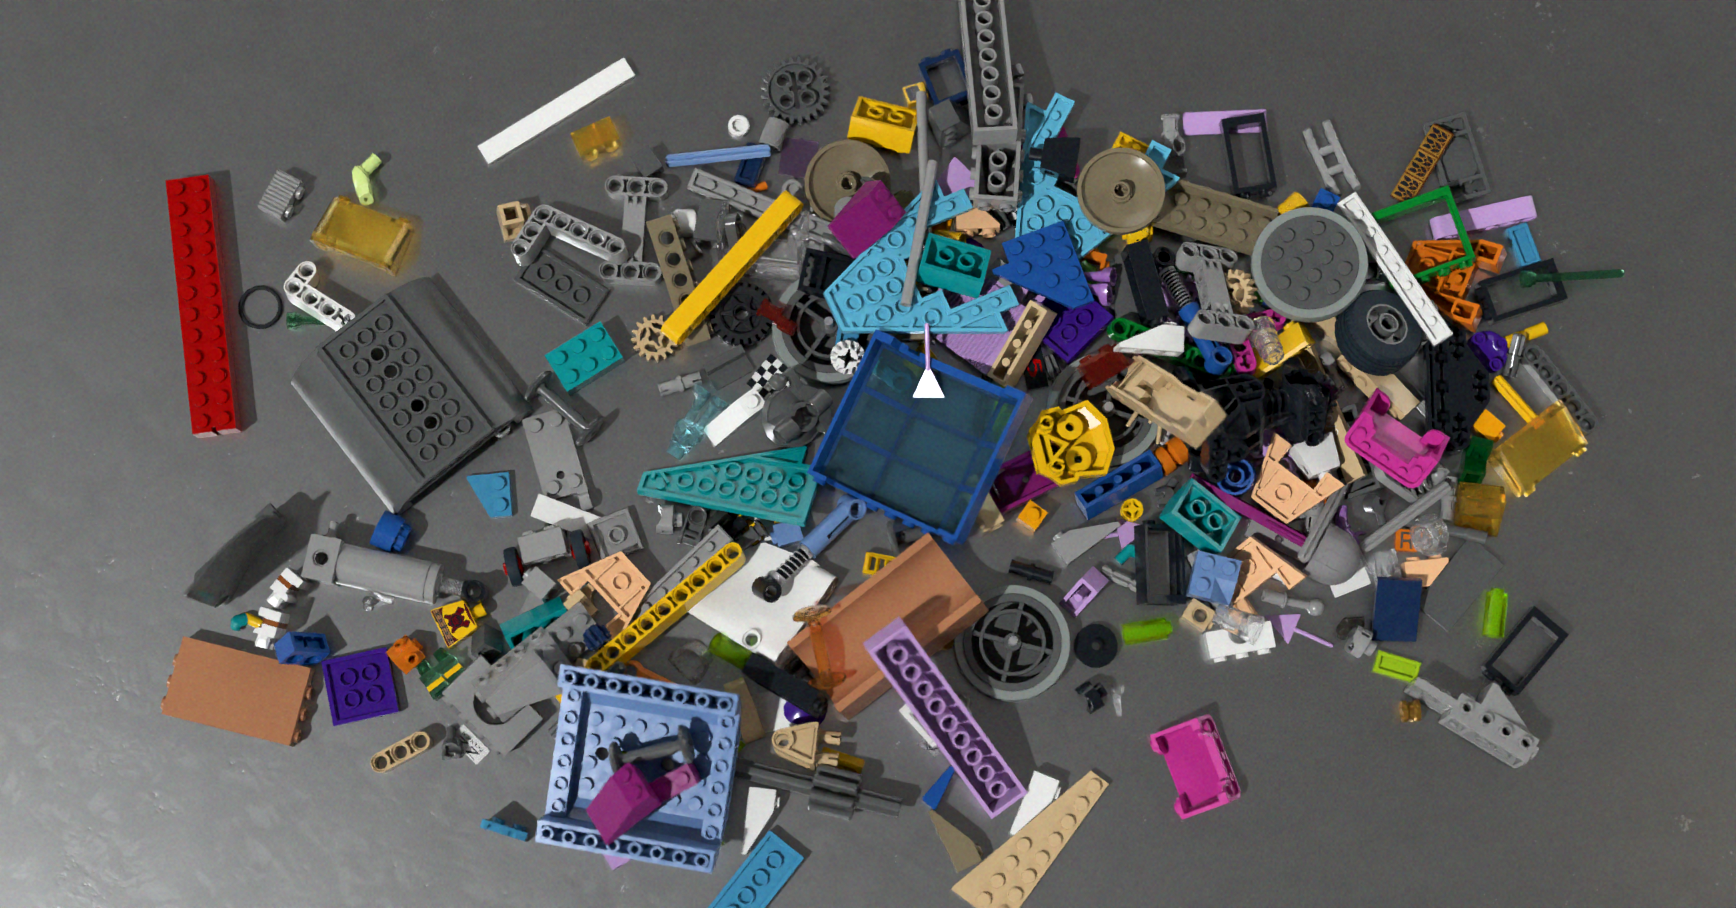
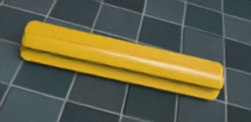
(1513, 398)

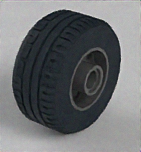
(1378, 333)

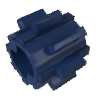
(596, 637)

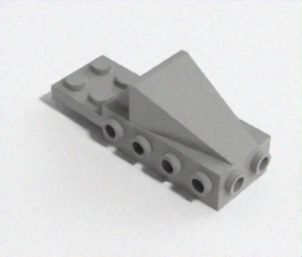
(997, 168)
(533, 666)
(1483, 720)

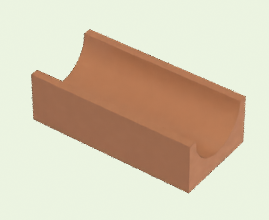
(915, 586)

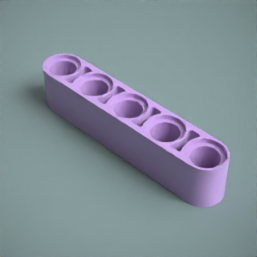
(1485, 217)

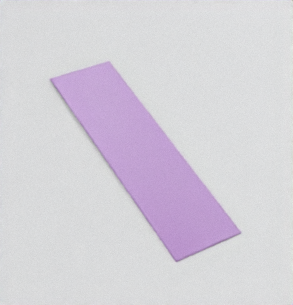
(1208, 122)

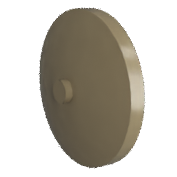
(837, 173)
(1121, 191)

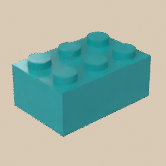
(585, 358)

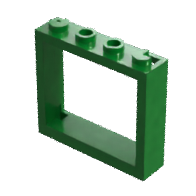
(1423, 201)

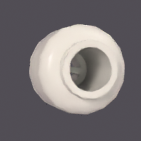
(686, 220)

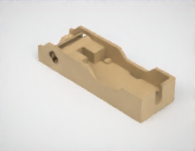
(1167, 402)

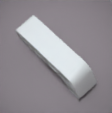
(308, 292)

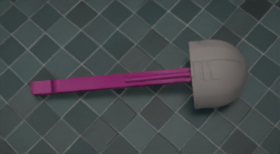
(1335, 556)

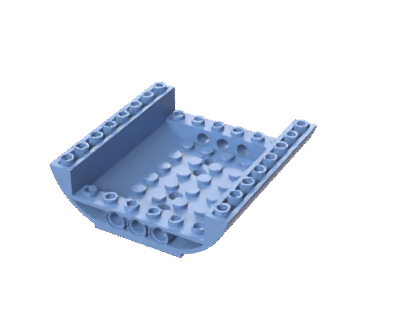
(638, 714)

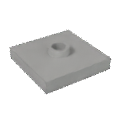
(615, 534)

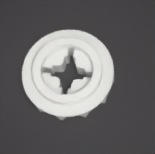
(840, 349)

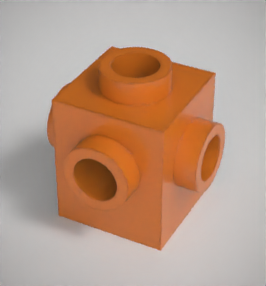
(406, 653)

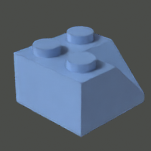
(1213, 578)

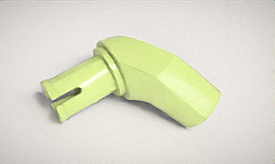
(361, 179)

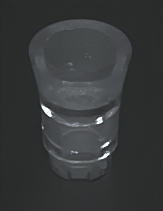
(1266, 340)
(1239, 622)

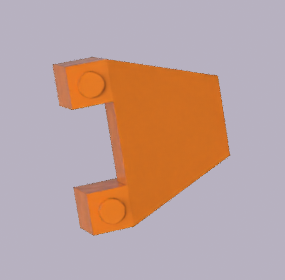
(1451, 290)

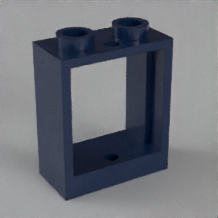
(929, 62)

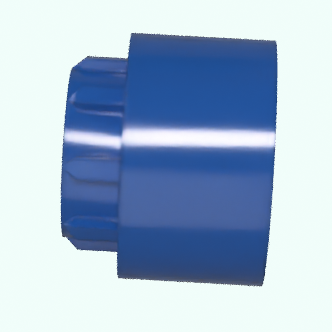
(1247, 479)
(390, 533)

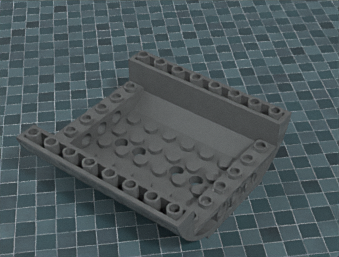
(435, 363)

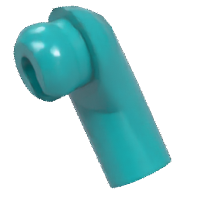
(1127, 552)

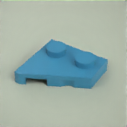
(493, 493)
(497, 825)

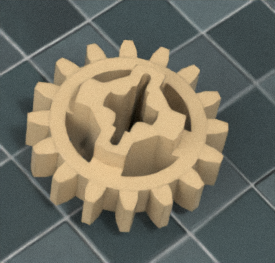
(1239, 292)
(647, 341)

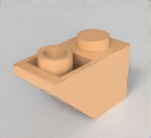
(977, 224)
(1424, 569)

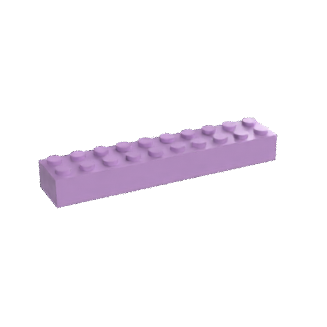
(944, 717)

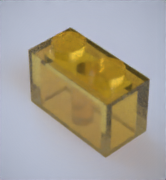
(596, 139)

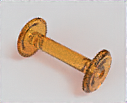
(830, 679)

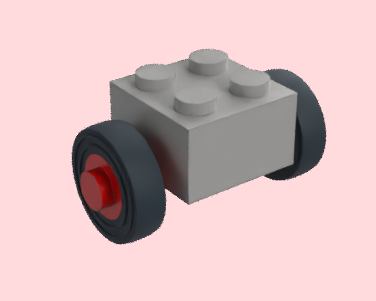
(543, 549)

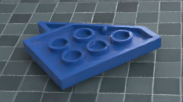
(1047, 266)

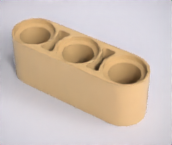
(751, 724)
(390, 752)

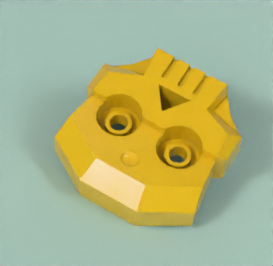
(1088, 440)

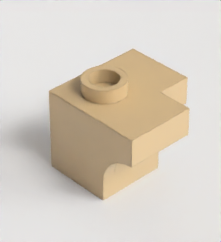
(512, 218)
(585, 597)

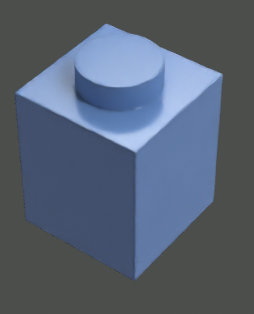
(786, 534)

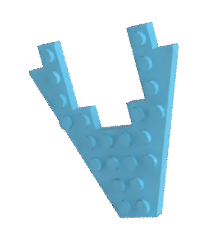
(1047, 204)
(872, 286)

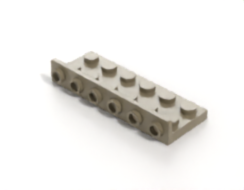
(1214, 216)

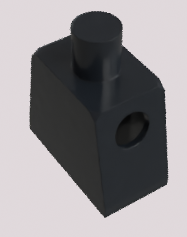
(1058, 157)

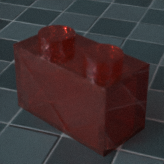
(1102, 366)

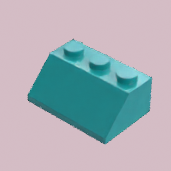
(953, 265)
(1200, 517)
(523, 625)

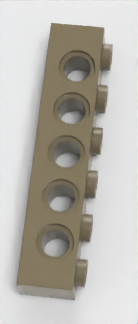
(656, 229)

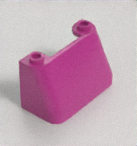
(1394, 445)
(1197, 765)

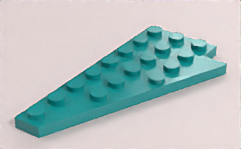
(754, 485)

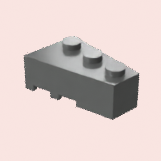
(948, 122)

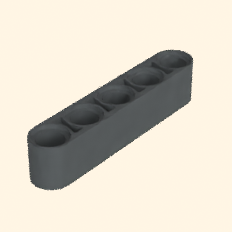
(1556, 378)

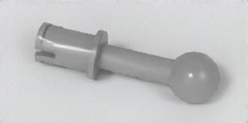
(1314, 606)

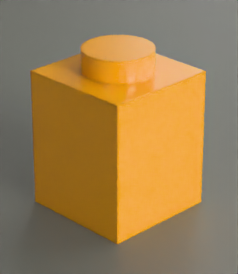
(1488, 427)
(1032, 516)

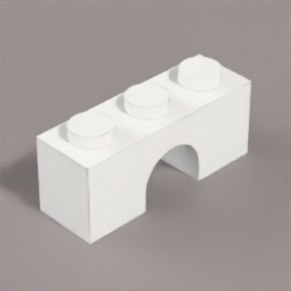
(1220, 646)

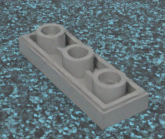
(1268, 538)

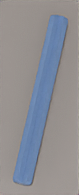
(718, 155)

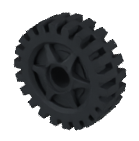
(741, 331)

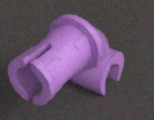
(1341, 521)

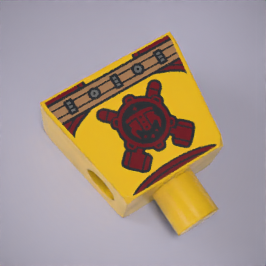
(458, 621)

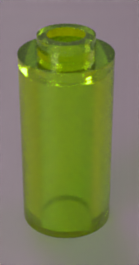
(1494, 613)
(1146, 631)
(729, 650)

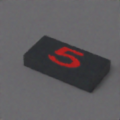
(1035, 372)

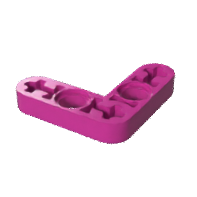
(1248, 352)

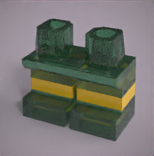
(433, 677)

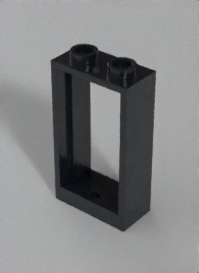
(1244, 122)
(1145, 284)
(1489, 314)
(1176, 565)
(1546, 625)
(785, 686)

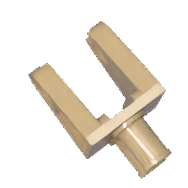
(804, 745)

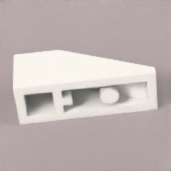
(1162, 340)
(735, 417)
(1040, 794)
(759, 811)

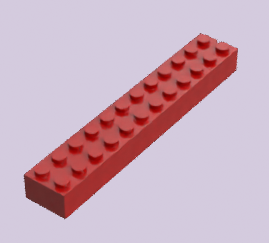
(203, 306)

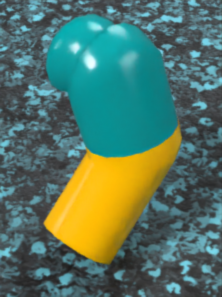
(245, 619)

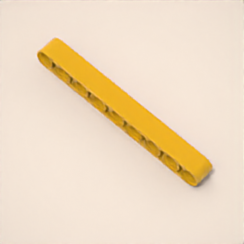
(731, 268)
(669, 601)

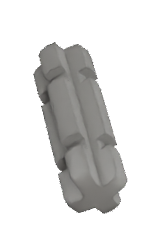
(1119, 577)

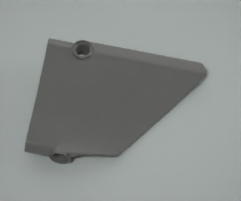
(220, 576)

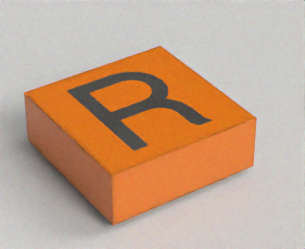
(1402, 541)

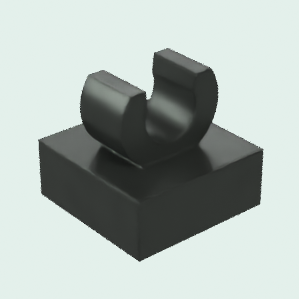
(719, 517)

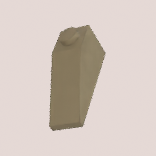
(959, 847)

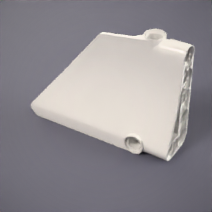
(742, 615)

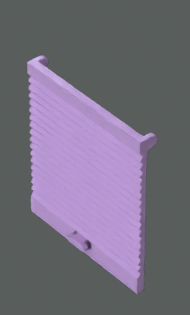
(979, 349)

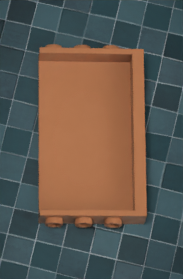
(238, 691)

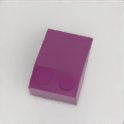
(866, 217)
(622, 803)

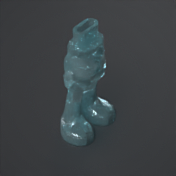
(688, 434)

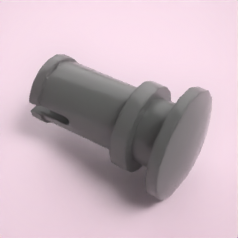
(754, 533)

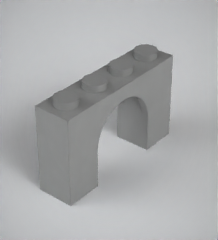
(501, 735)

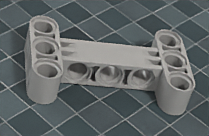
(634, 229)
(1216, 317)

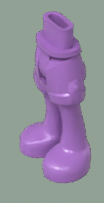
(1102, 290)

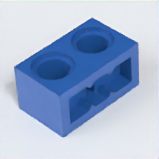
(302, 648)

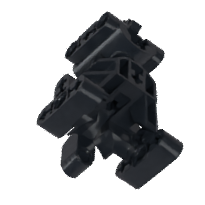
(1296, 408)

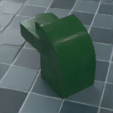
(1474, 459)

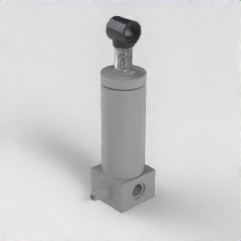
(381, 571)

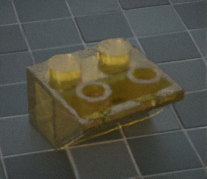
(1480, 507)

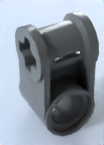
(693, 529)

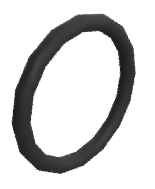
(273, 321)

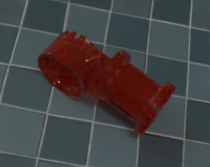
(775, 315)

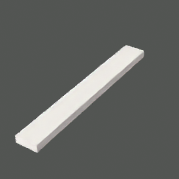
(556, 111)
(1395, 269)

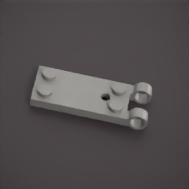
(553, 452)

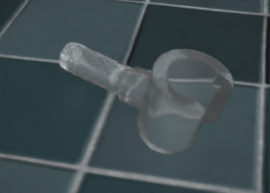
(1117, 698)

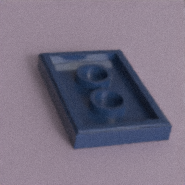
(1396, 609)

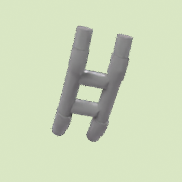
(1335, 147)

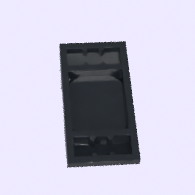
(821, 270)

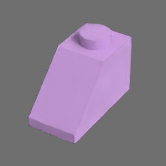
(1083, 591)

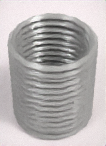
(774, 133)

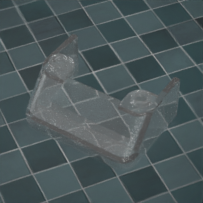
(781, 260)

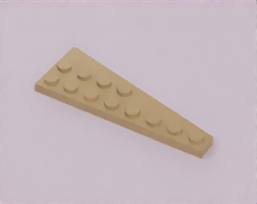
(1020, 862)

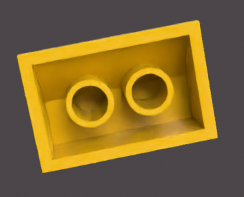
(883, 125)
(1294, 342)

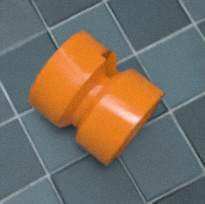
(1171, 455)

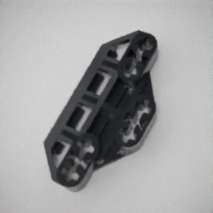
(1456, 388)

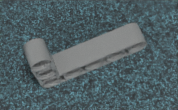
(569, 234)

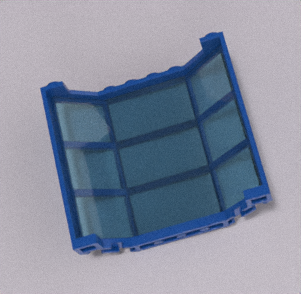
(919, 454)

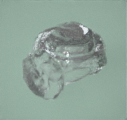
(1429, 534)

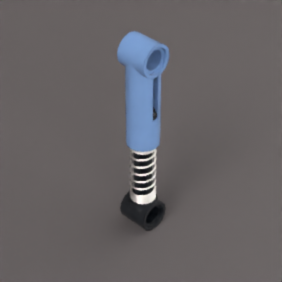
(810, 546)

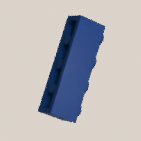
(1119, 484)

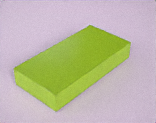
(1396, 666)

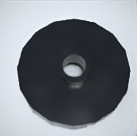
(1084, 650)

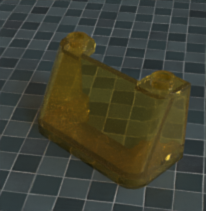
(363, 234)
(1538, 449)

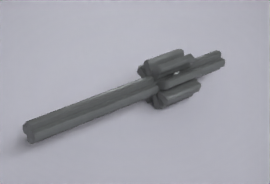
(829, 790)

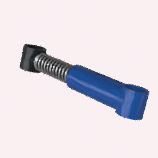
(1211, 350)

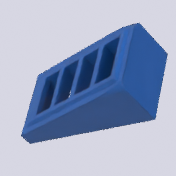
(936, 792)

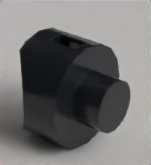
(1093, 695)

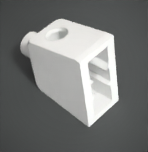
(1317, 459)

